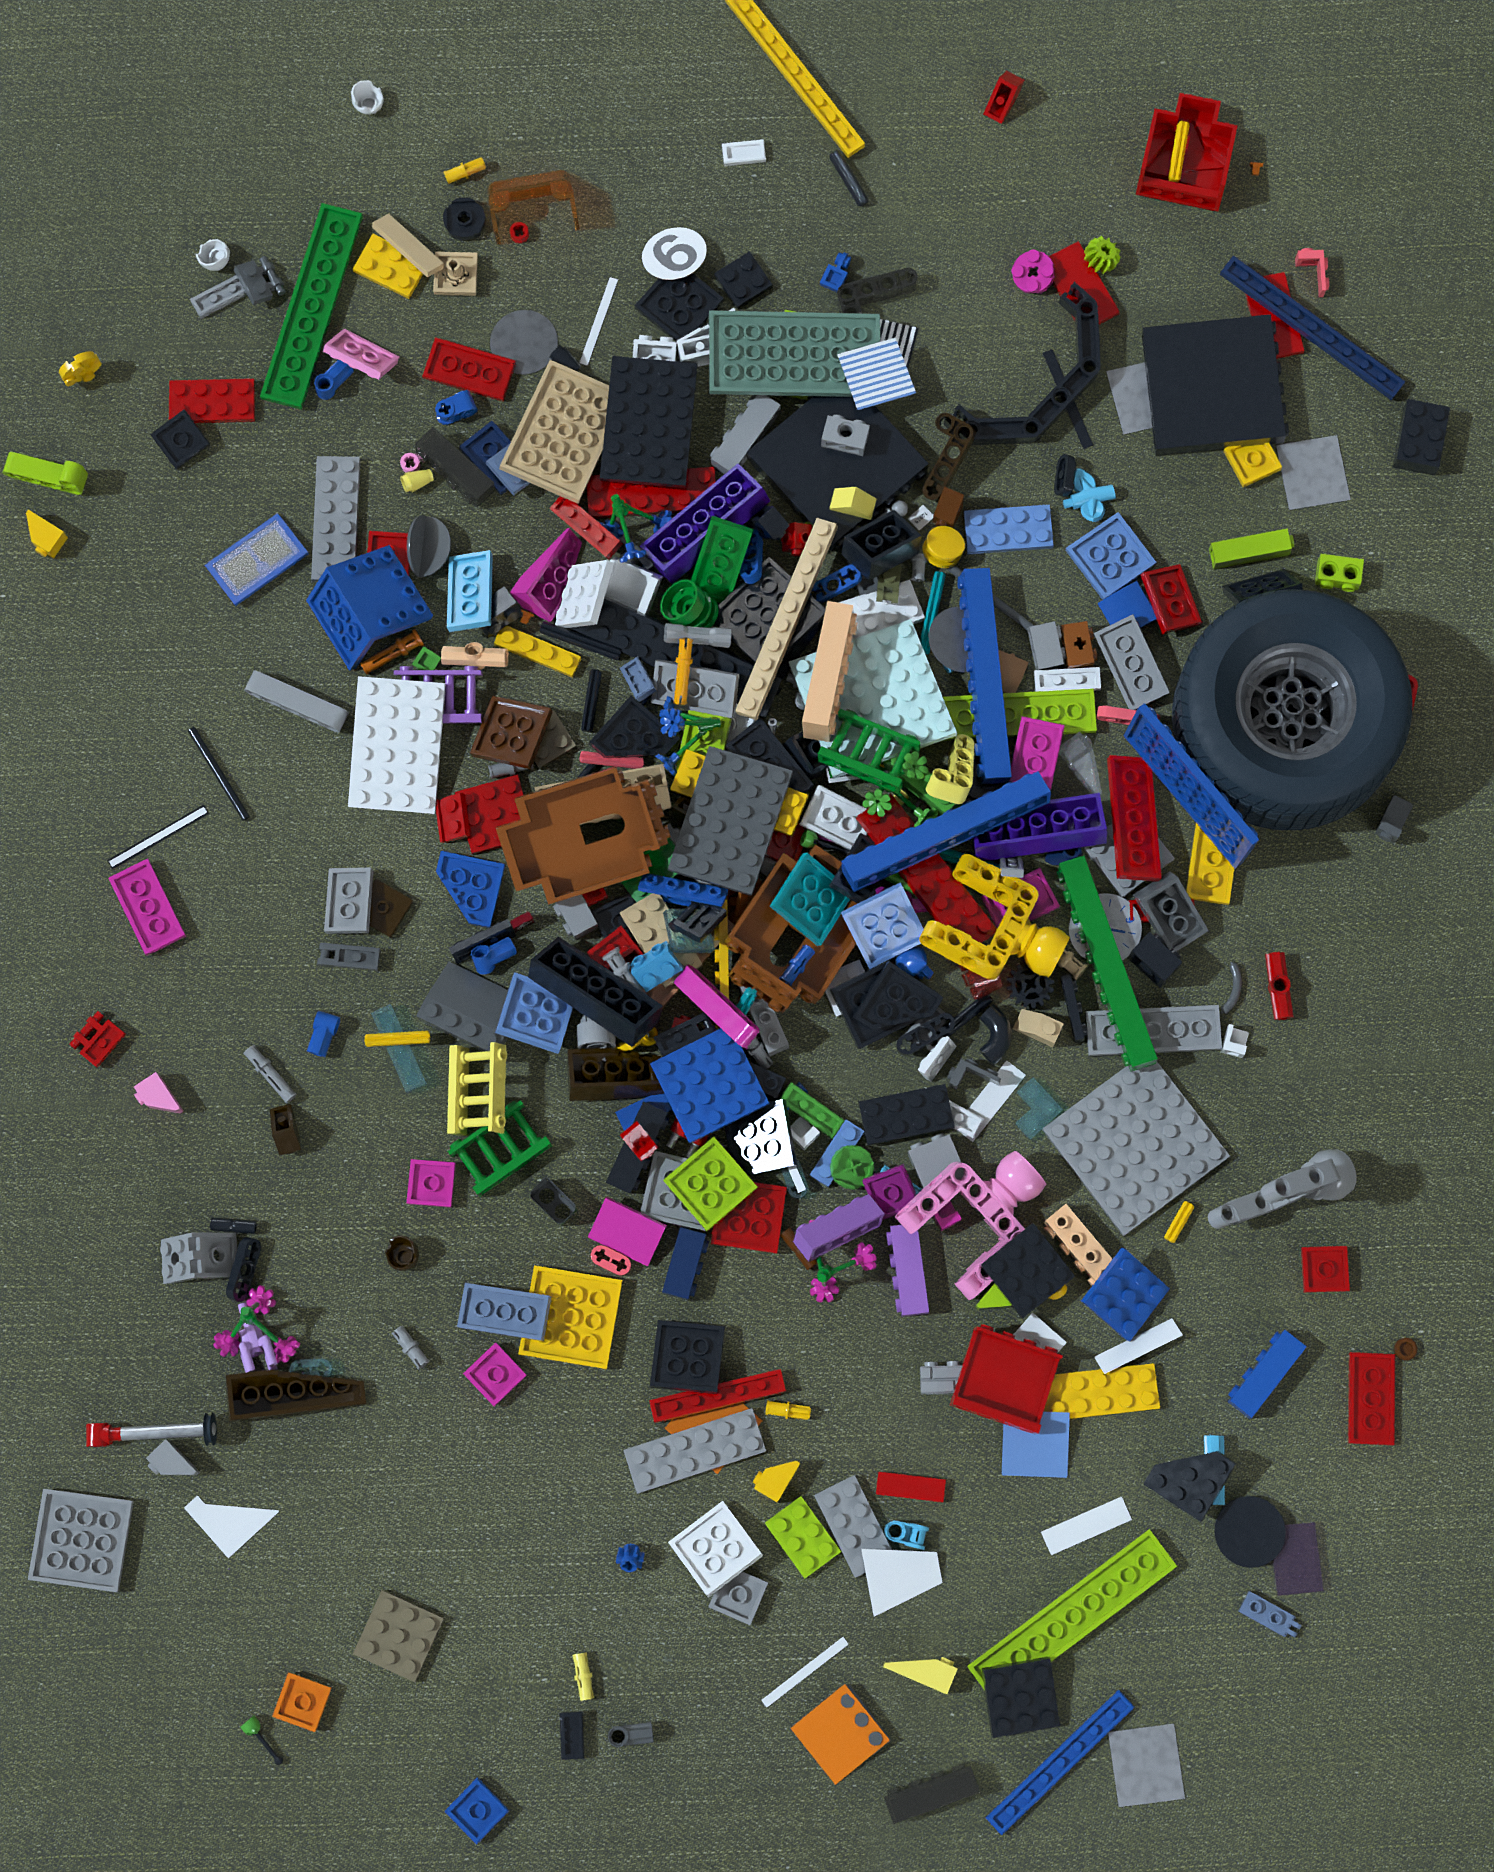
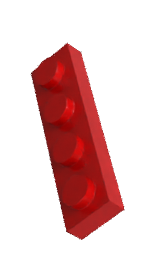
(586, 526)

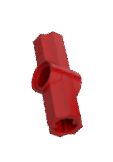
(1280, 1000)

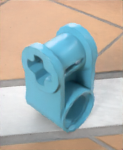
(908, 1534)

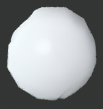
(366, 97)
(213, 255)

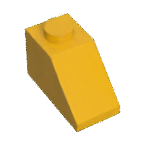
(44, 535)
(775, 1480)

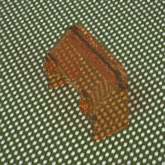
(527, 187)

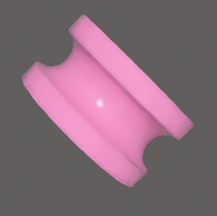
(408, 456)

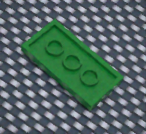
(721, 557)

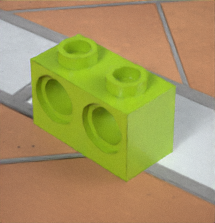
(1339, 566)

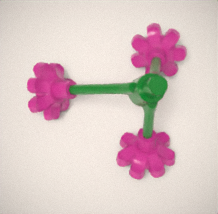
(825, 1283)
(259, 1301)

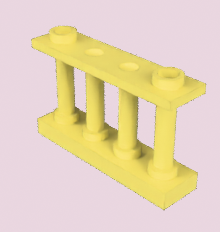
(458, 1089)

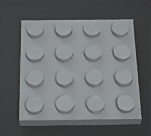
(80, 1540)

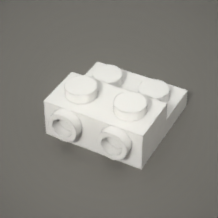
(652, 349)

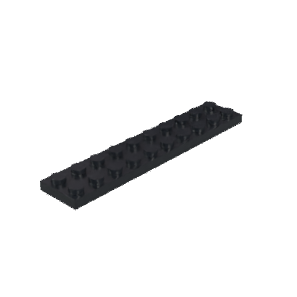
(644, 637)

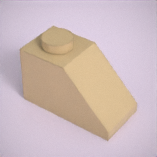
(1038, 1027)

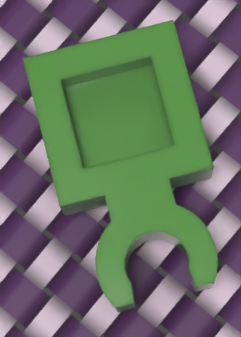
(426, 661)

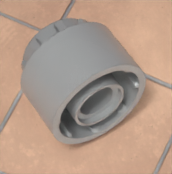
(592, 1035)

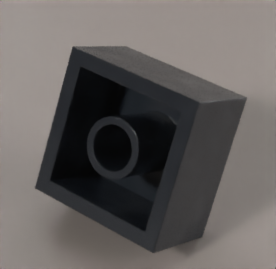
(1155, 959)

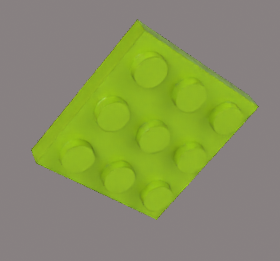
(710, 1184)

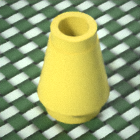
(416, 479)

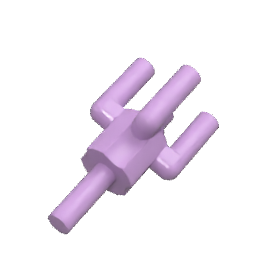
(255, 1344)

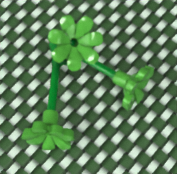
(878, 801)

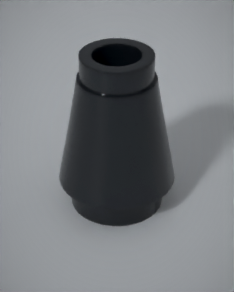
(564, 357)

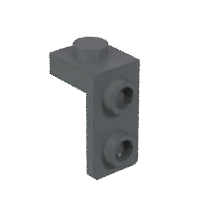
(1393, 819)
(957, 1074)

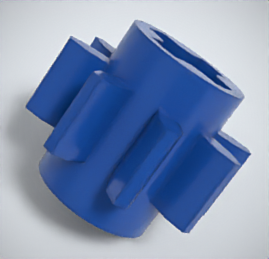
(630, 1557)

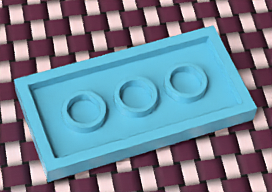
(469, 591)

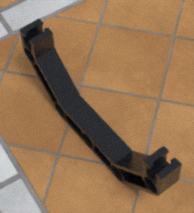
(1013, 429)

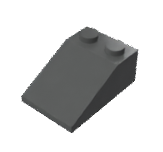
(1171, 911)

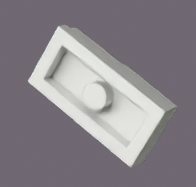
(936, 1058)

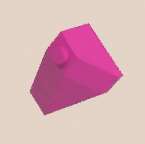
(544, 581)

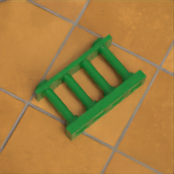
(852, 764)
(501, 1170)

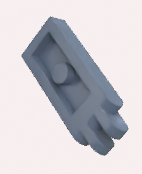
(1268, 1615)

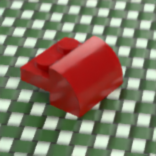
(617, 938)

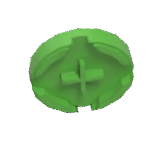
(851, 1166)

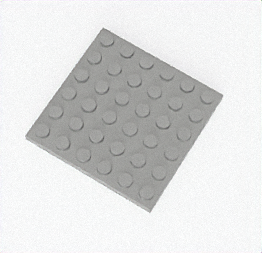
(1135, 1144)

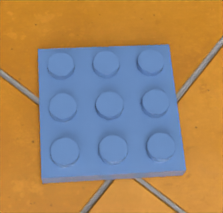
(1110, 556)
(884, 925)
(533, 1015)

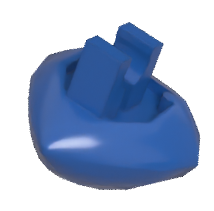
(914, 963)

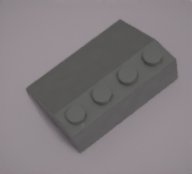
(465, 1007)

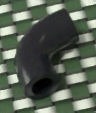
(1000, 1034)

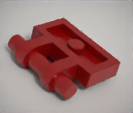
(101, 1043)

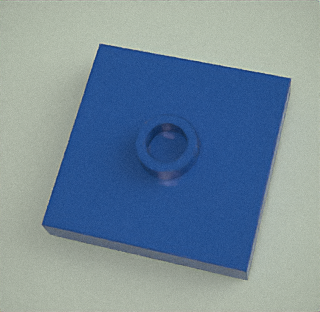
(477, 1810)

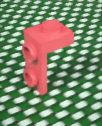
(1312, 257)

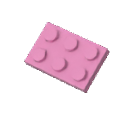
(361, 354)

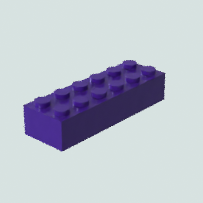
(679, 542)
(1052, 827)

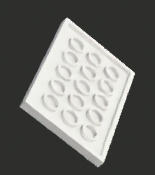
(396, 745)

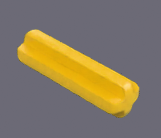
(1179, 1222)

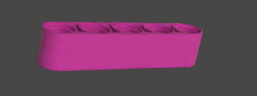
(716, 1006)

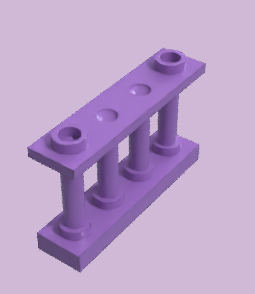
(449, 715)

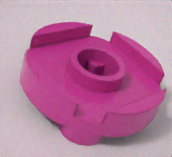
(1045, 271)

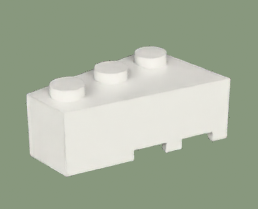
(695, 346)

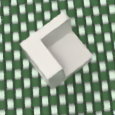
(1234, 1042)
(803, 1133)

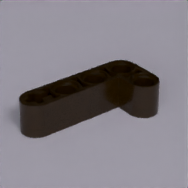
(945, 459)

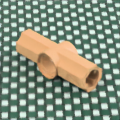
(474, 655)

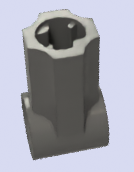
(634, 1734)

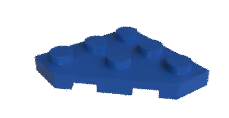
(472, 885)

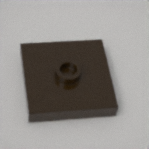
(387, 908)

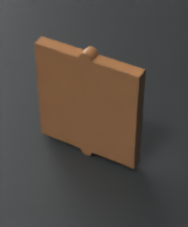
(1012, 671)

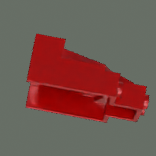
(1205, 157)

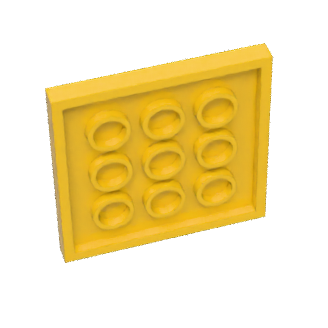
(578, 1318)

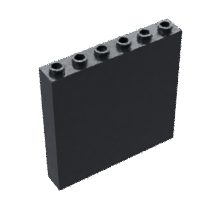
(1214, 384)
(809, 473)

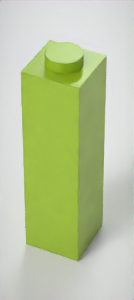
(1251, 548)

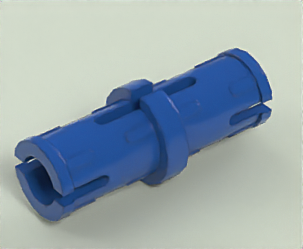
(797, 965)

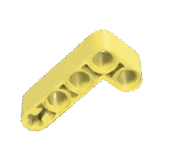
(956, 782)

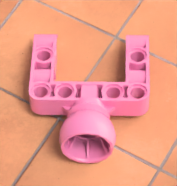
(995, 1199)

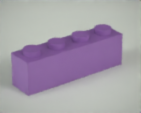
(838, 1227)
(909, 1272)

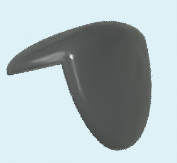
(427, 545)

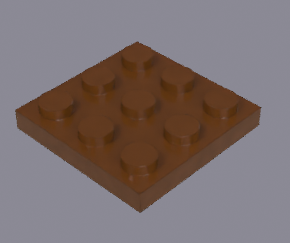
(511, 732)

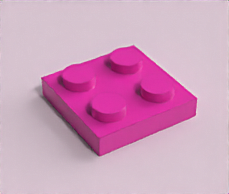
(431, 1183)
(495, 1374)

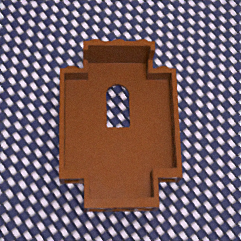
(550, 846)
(762, 927)

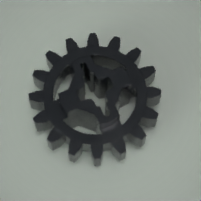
(1038, 992)

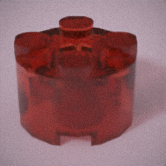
(979, 985)

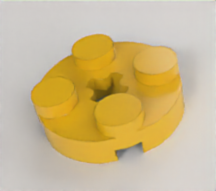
(81, 369)

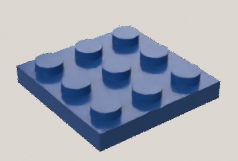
(1125, 1294)

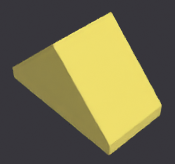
(853, 502)

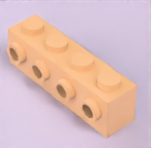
(1078, 1242)

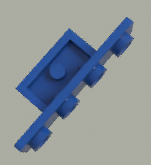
(682, 891)

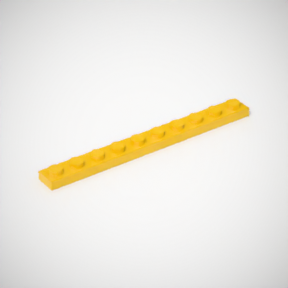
(797, 76)

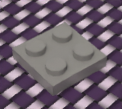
(739, 1597)

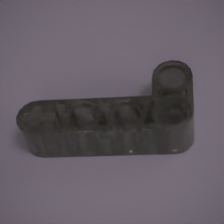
(878, 292)

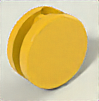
(943, 547)

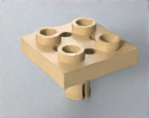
(455, 266)

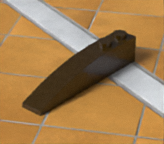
(610, 1074)
(287, 1393)

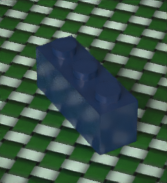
(685, 1264)

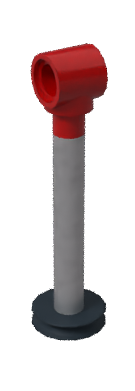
(104, 1434)

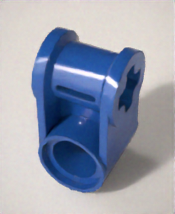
(457, 407)

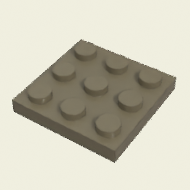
(398, 1636)

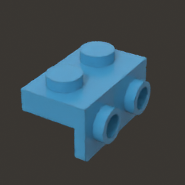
(655, 966)

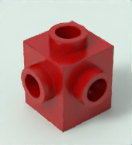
(796, 538)

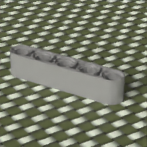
(296, 701)

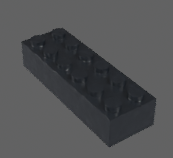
(595, 991)

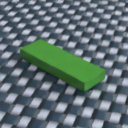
(812, 1110)

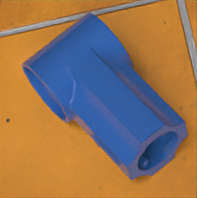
(334, 377)
(488, 956)
(324, 1027)

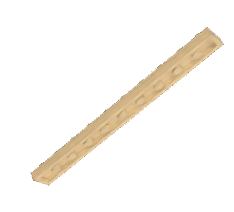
(786, 619)

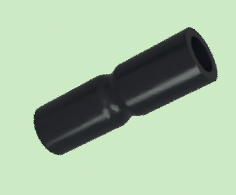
(230, 1225)

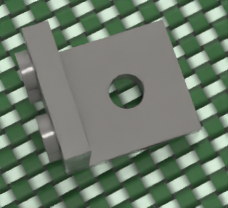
(192, 1256)

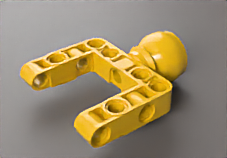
(1014, 934)

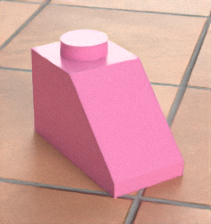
(156, 1094)

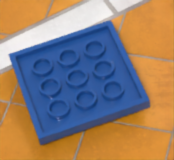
(709, 1084)

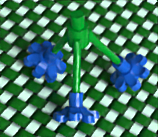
(620, 510)
(673, 721)

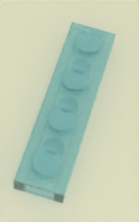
(401, 1055)

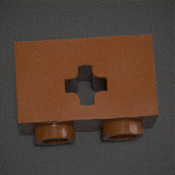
(1078, 633)

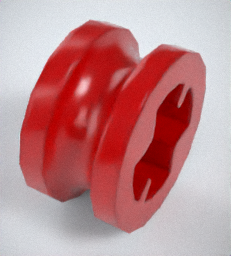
(521, 239)

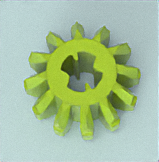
(1102, 254)

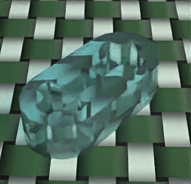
(790, 1184)
(313, 1363)

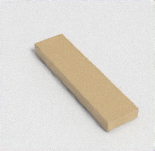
(408, 245)

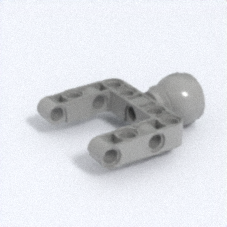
(1326, 1176)

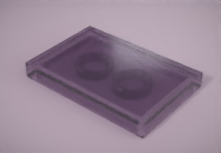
(1298, 1563)

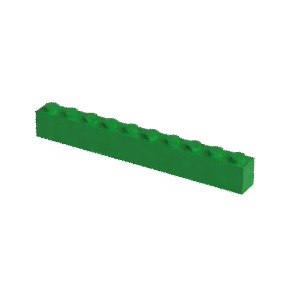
(1107, 964)

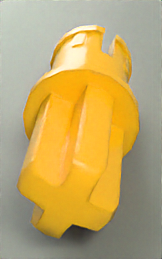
(464, 170)
(788, 1410)

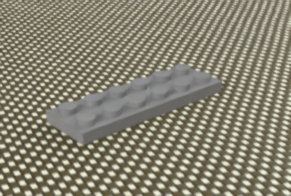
(335, 512)
(1168, 1027)
(694, 1450)

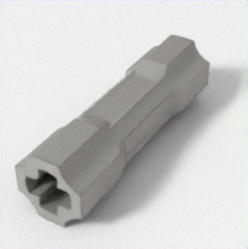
(706, 636)

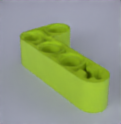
(67, 477)

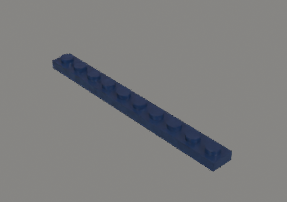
(1312, 327)

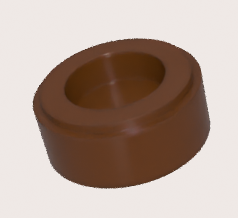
(1405, 1349)

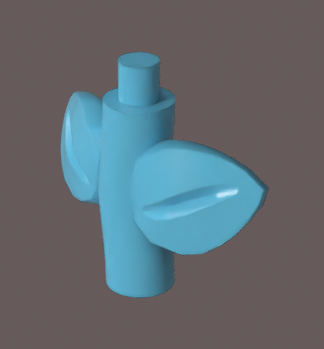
(1088, 496)

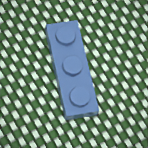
(847, 1135)

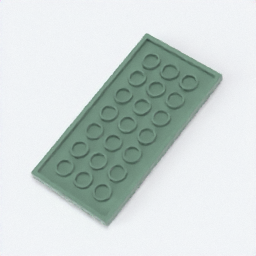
(784, 351)

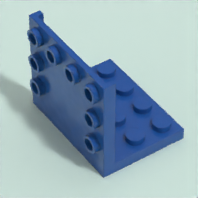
(366, 602)

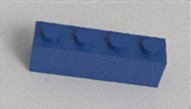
(1266, 1374)

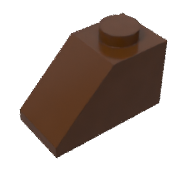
(948, 508)

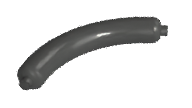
(1236, 990)

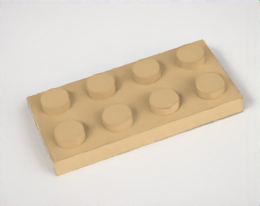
(648, 928)

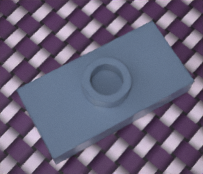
(638, 679)

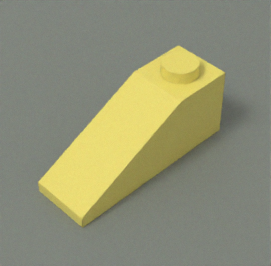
(928, 1672)

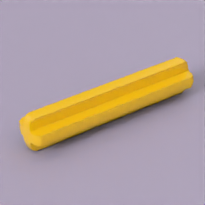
(1178, 151)
(397, 1038)

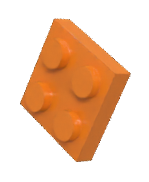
(302, 1702)

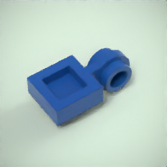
(835, 276)

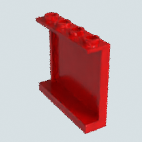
(1005, 1379)

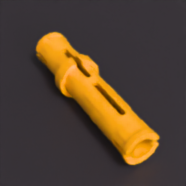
(683, 670)

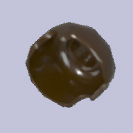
(402, 1253)

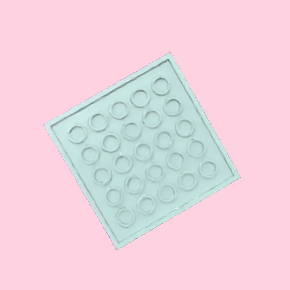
(887, 685)

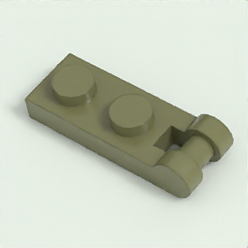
(889, 585)

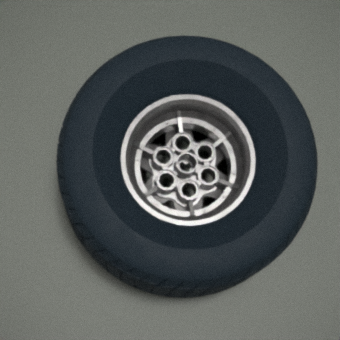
(1354, 675)

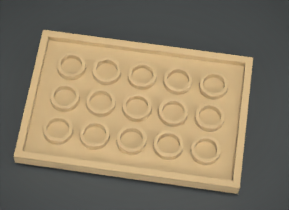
(560, 433)

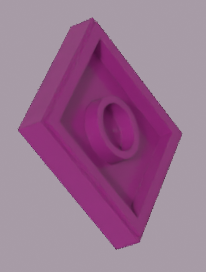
(890, 1189)

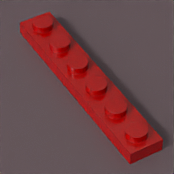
(728, 1394)

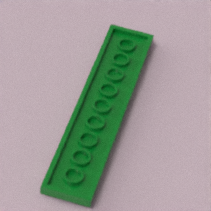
(311, 306)

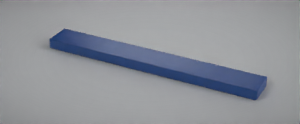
(1059, 1762)

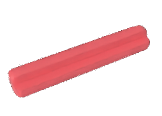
(624, 762)

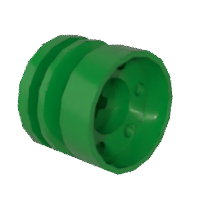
(689, 605)

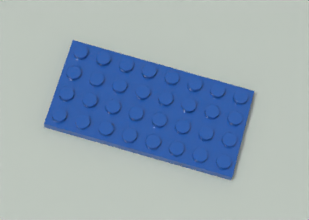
(1190, 786)

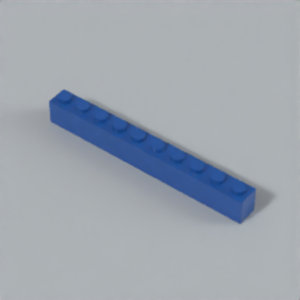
(985, 676)
(945, 831)

